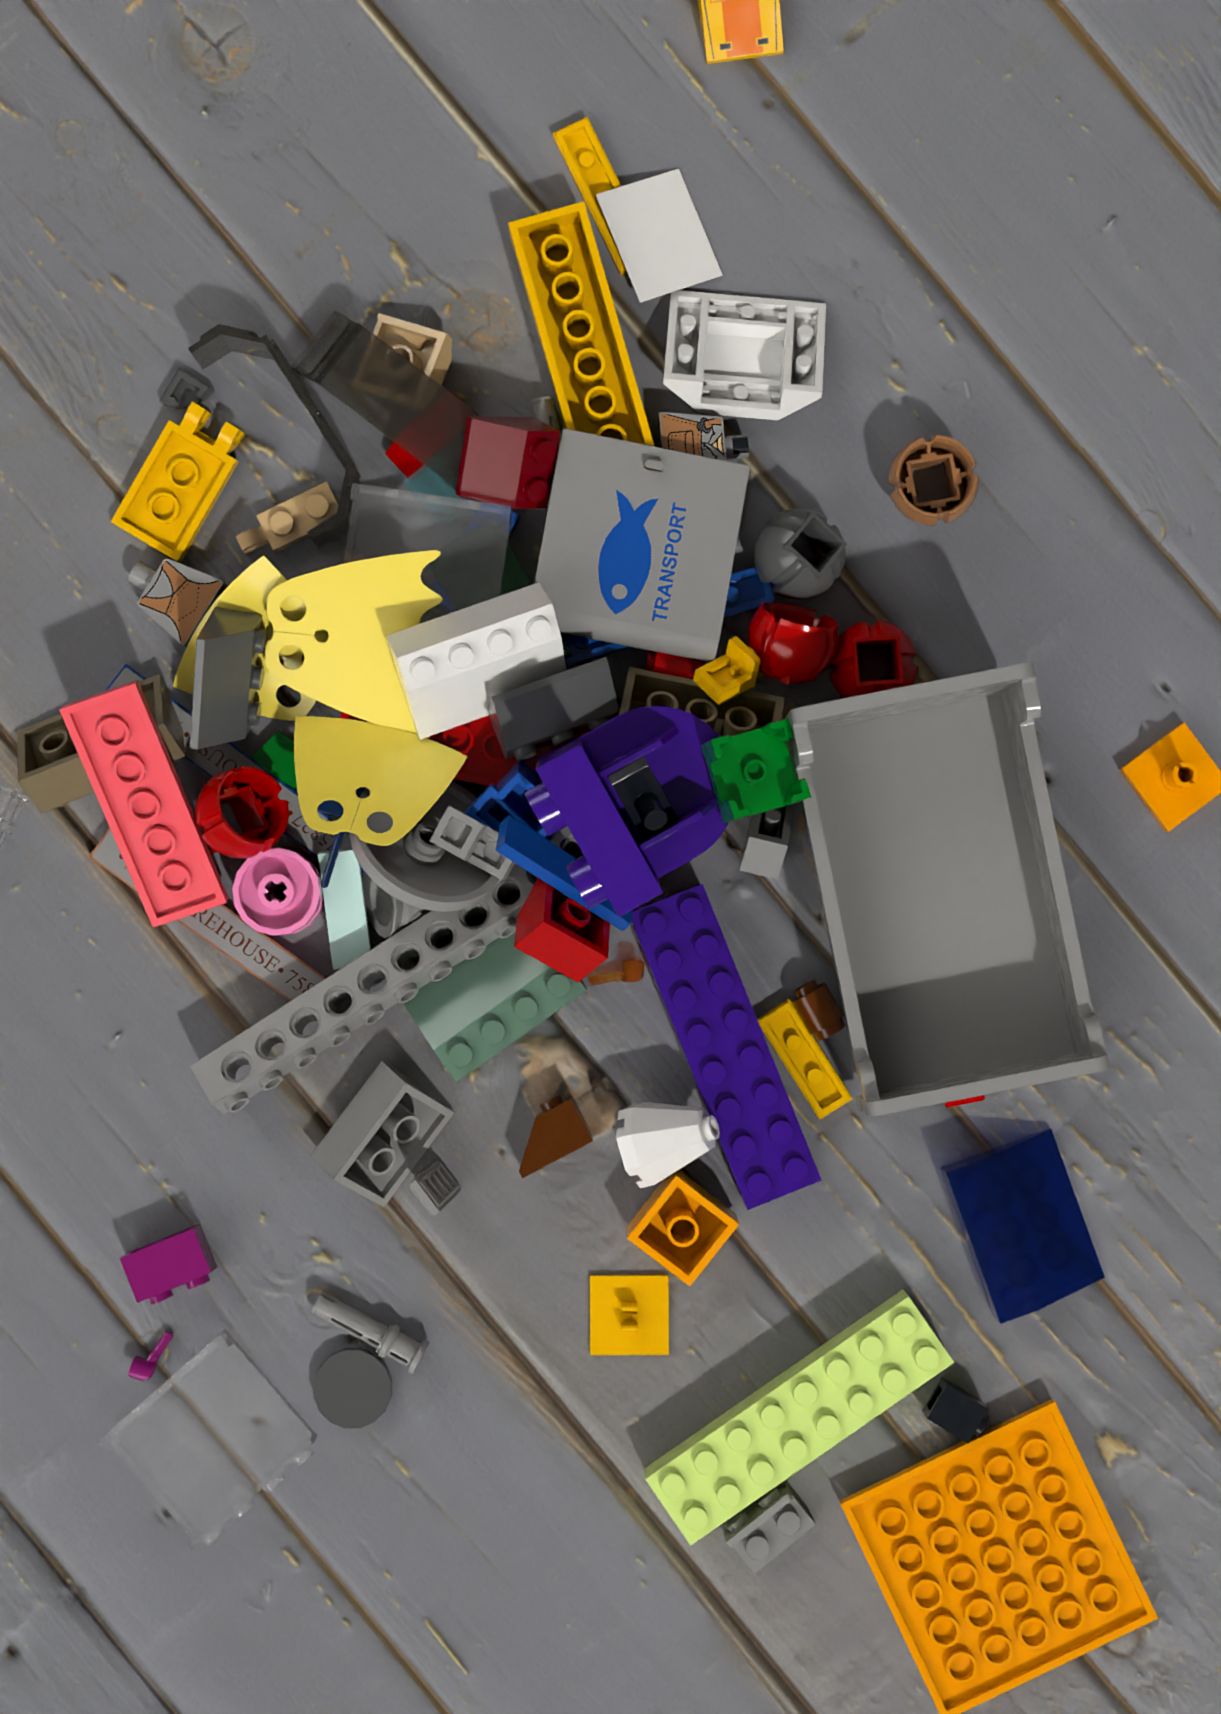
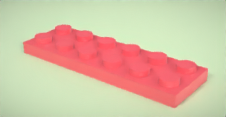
(144, 803)

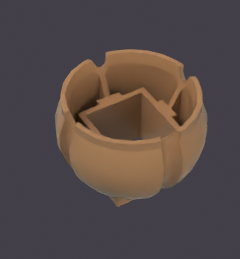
(959, 474)

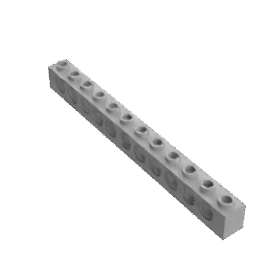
(353, 982)

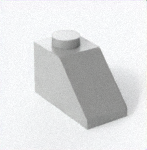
(767, 842)

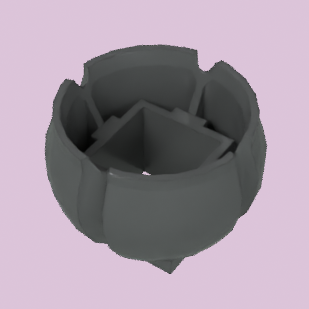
(785, 568)

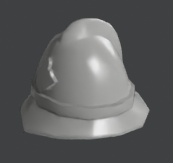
(386, 911)

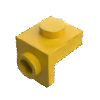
(730, 673)

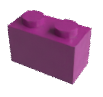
(168, 1264)

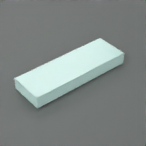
(345, 908)

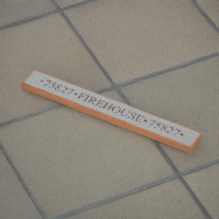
(232, 936)

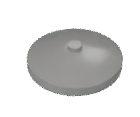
(419, 869)

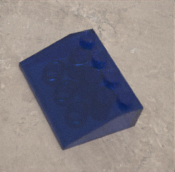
(1022, 1225)

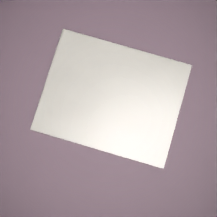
(659, 235)

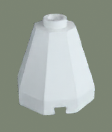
(663, 1139)

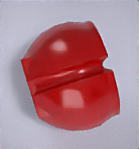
(792, 641)
(845, 662)
(255, 806)

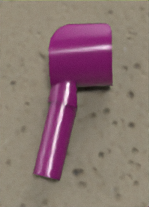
(142, 1368)

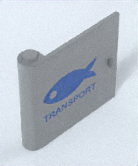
(641, 549)

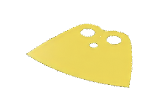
(249, 595)
(398, 769)

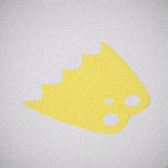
(358, 609)

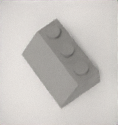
(381, 1134)

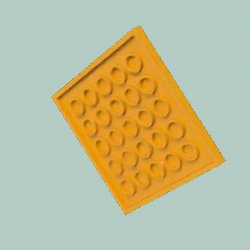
(998, 1559)

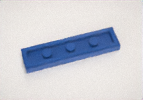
(548, 864)

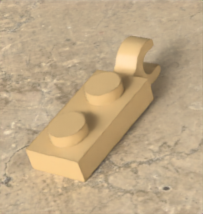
(290, 520)

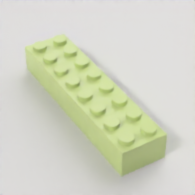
(797, 1417)

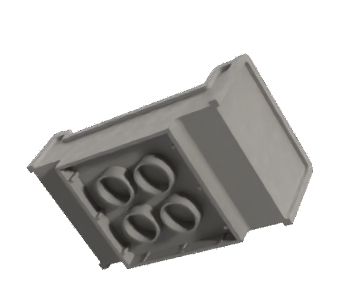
(945, 890)

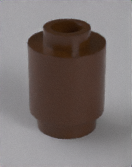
(818, 1010)

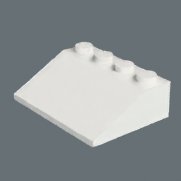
(476, 653)

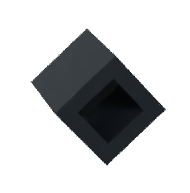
(956, 1411)

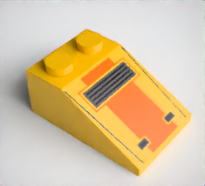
(740, 29)

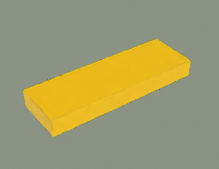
(804, 1059)

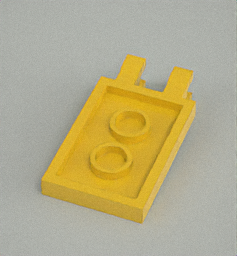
(179, 484)

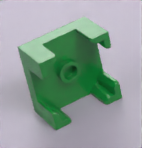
(754, 771)

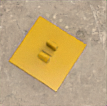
(629, 1315)

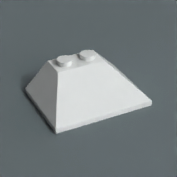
(744, 354)

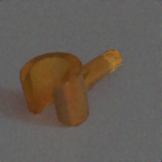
(631, 972)

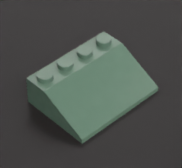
(488, 1004)

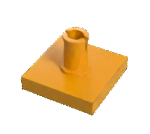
(1173, 777)

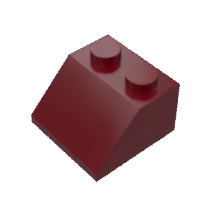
(507, 461)

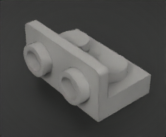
(768, 1528)

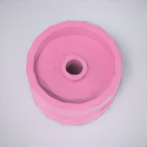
(256, 887)

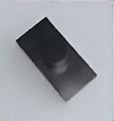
(643, 797)

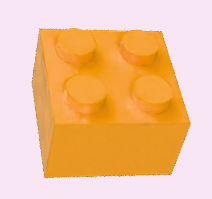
(682, 1226)

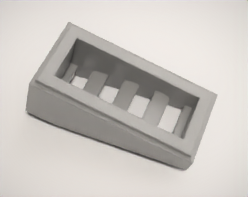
(434, 1187)

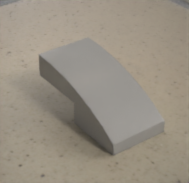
(471, 842)

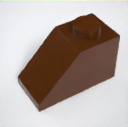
(554, 1134)

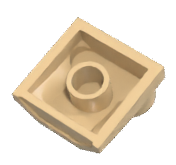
(422, 346)

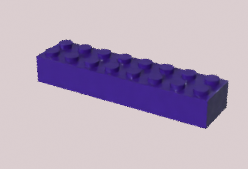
(725, 1046)

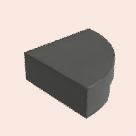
(185, 389)

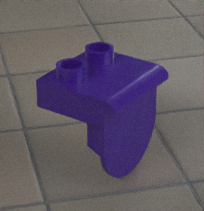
(579, 795)

